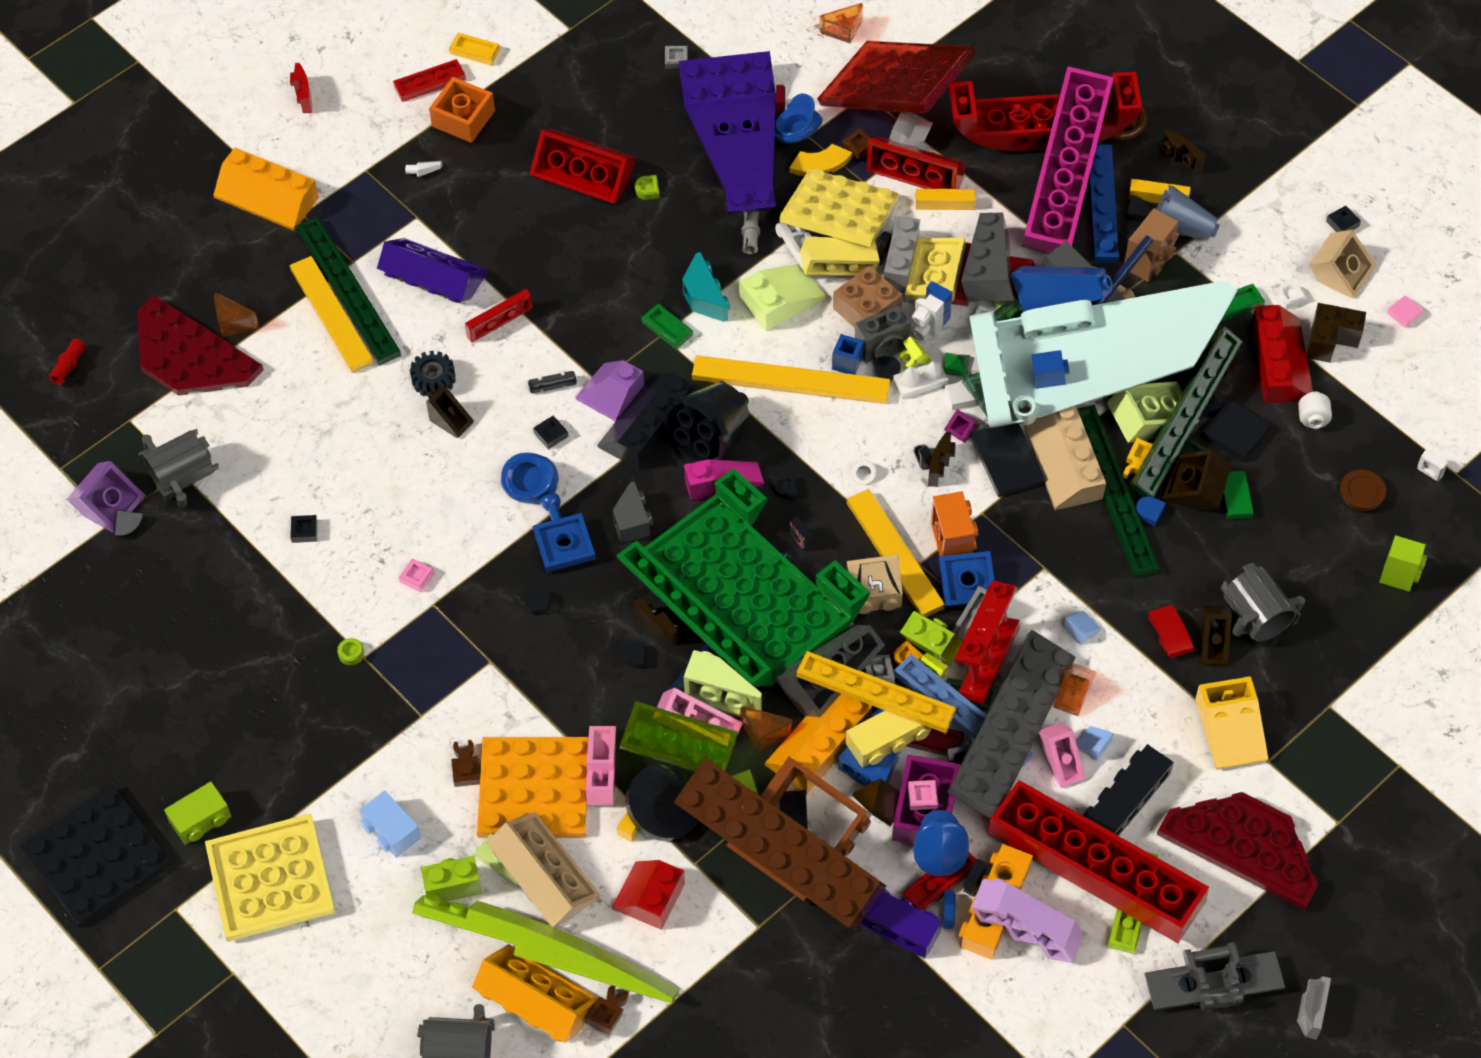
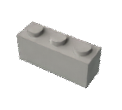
(902, 252)

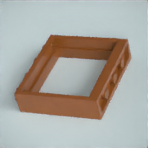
(778, 787)

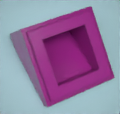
(961, 426)

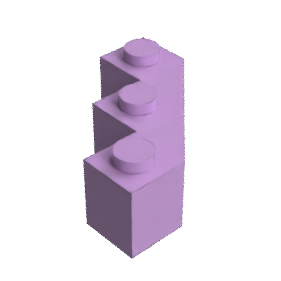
(1028, 919)

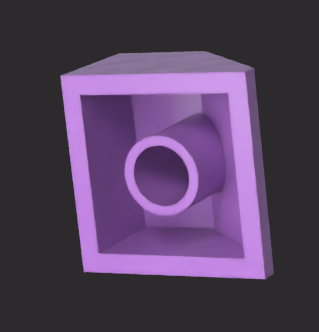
(104, 493)

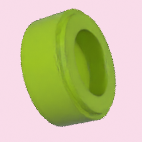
(350, 651)

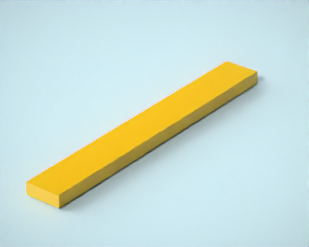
(791, 379)

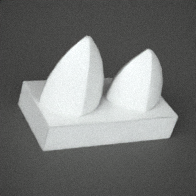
(920, 379)

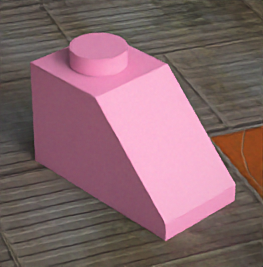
(1061, 753)

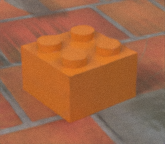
(462, 109)
(952, 524)

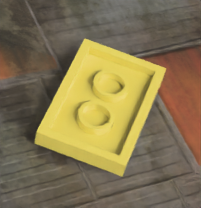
(935, 261)

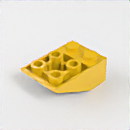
(1232, 722)

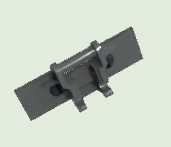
(1214, 989)

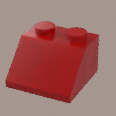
(650, 892)

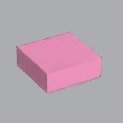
(1405, 311)
(416, 575)
(922, 795)

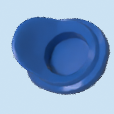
(797, 120)
(529, 477)
(941, 844)

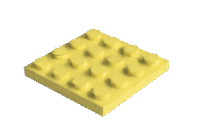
(839, 207)
(269, 877)

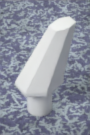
(423, 168)

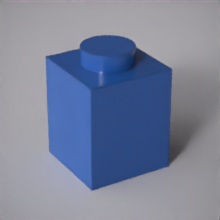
(847, 354)
(1050, 369)

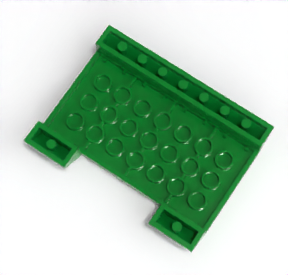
(741, 588)

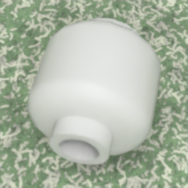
(1315, 409)

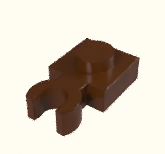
(465, 766)
(607, 1013)

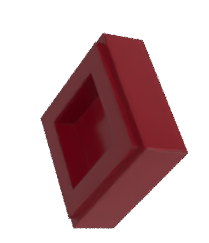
(780, 100)

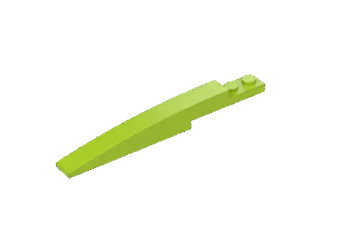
(546, 945)

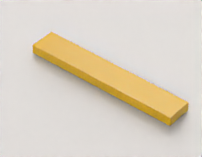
(331, 314)
(888, 542)
(876, 692)

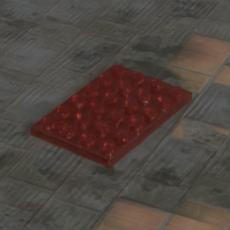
(896, 76)

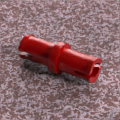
(67, 361)

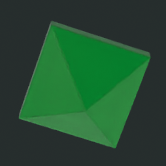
(956, 364)

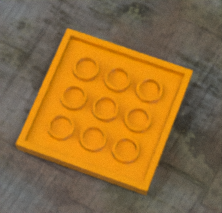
(536, 777)

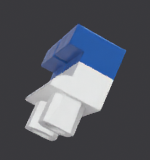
(931, 312)

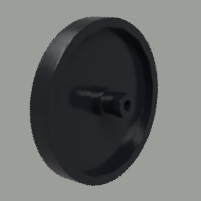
(652, 803)

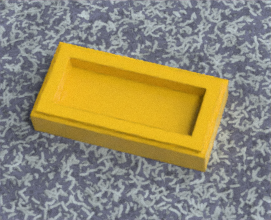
(474, 49)

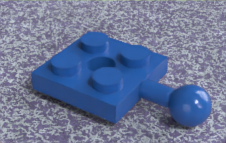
(570, 528)
(954, 566)

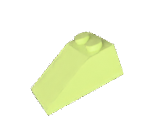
(778, 294)
(1144, 409)
(719, 685)

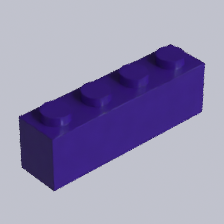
(903, 924)

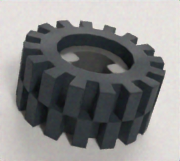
(421, 368)

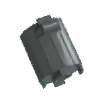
(177, 463)
(1260, 604)
(457, 1036)

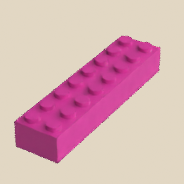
(1067, 160)

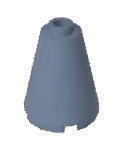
(1192, 218)

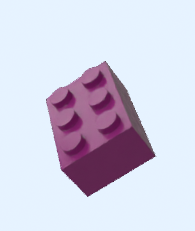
(917, 768)

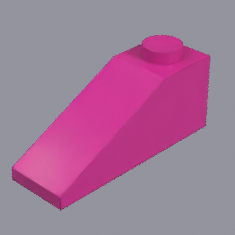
(702, 475)

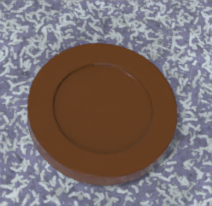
(1362, 490)

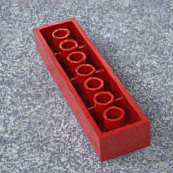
(1099, 861)

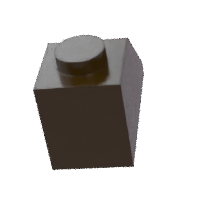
(1215, 634)

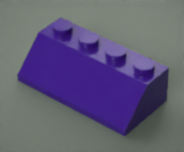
(430, 269)

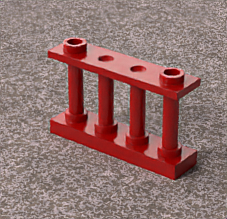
(987, 642)

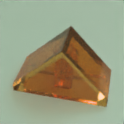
(842, 23)
(234, 317)
(1074, 689)
(764, 728)

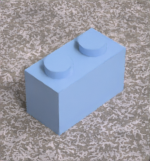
(389, 824)

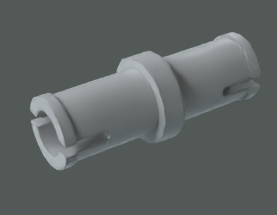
(750, 232)

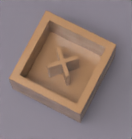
(1164, 233)
(865, 296)

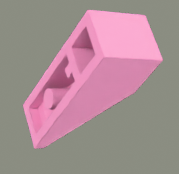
(686, 705)

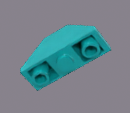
(704, 291)

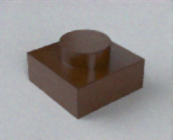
(857, 143)

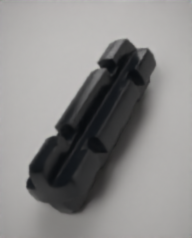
(552, 382)

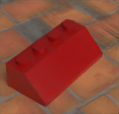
(581, 165)
(913, 165)
(1280, 354)

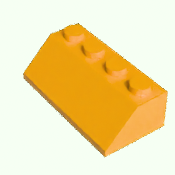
(265, 189)
(820, 740)
(534, 993)

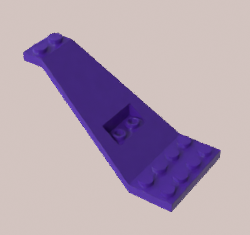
(733, 93)

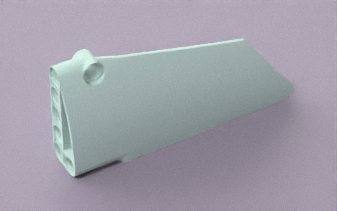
(1105, 346)

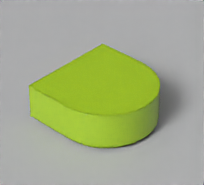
(647, 187)

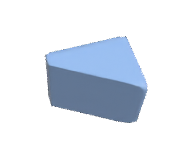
(1081, 626)
(1095, 742)

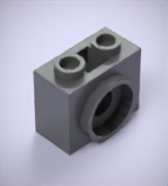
(883, 333)

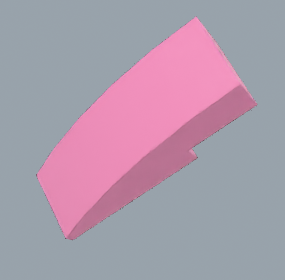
(601, 765)

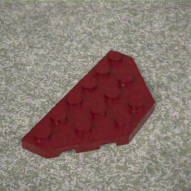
(186, 354)
(1246, 841)

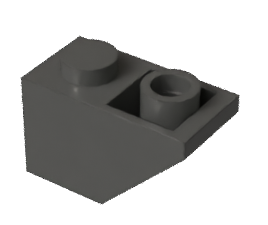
(630, 516)

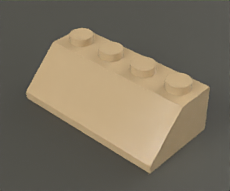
(1066, 459)
(543, 868)

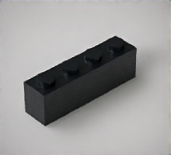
(1131, 790)

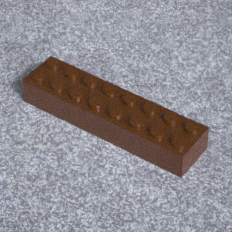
(780, 844)

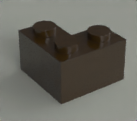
(1334, 326)

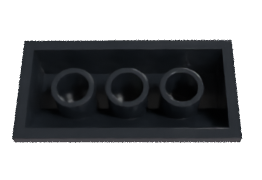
(641, 424)

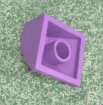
(612, 388)

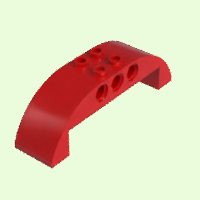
(1027, 120)

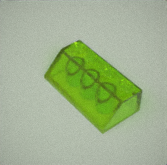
(677, 738)

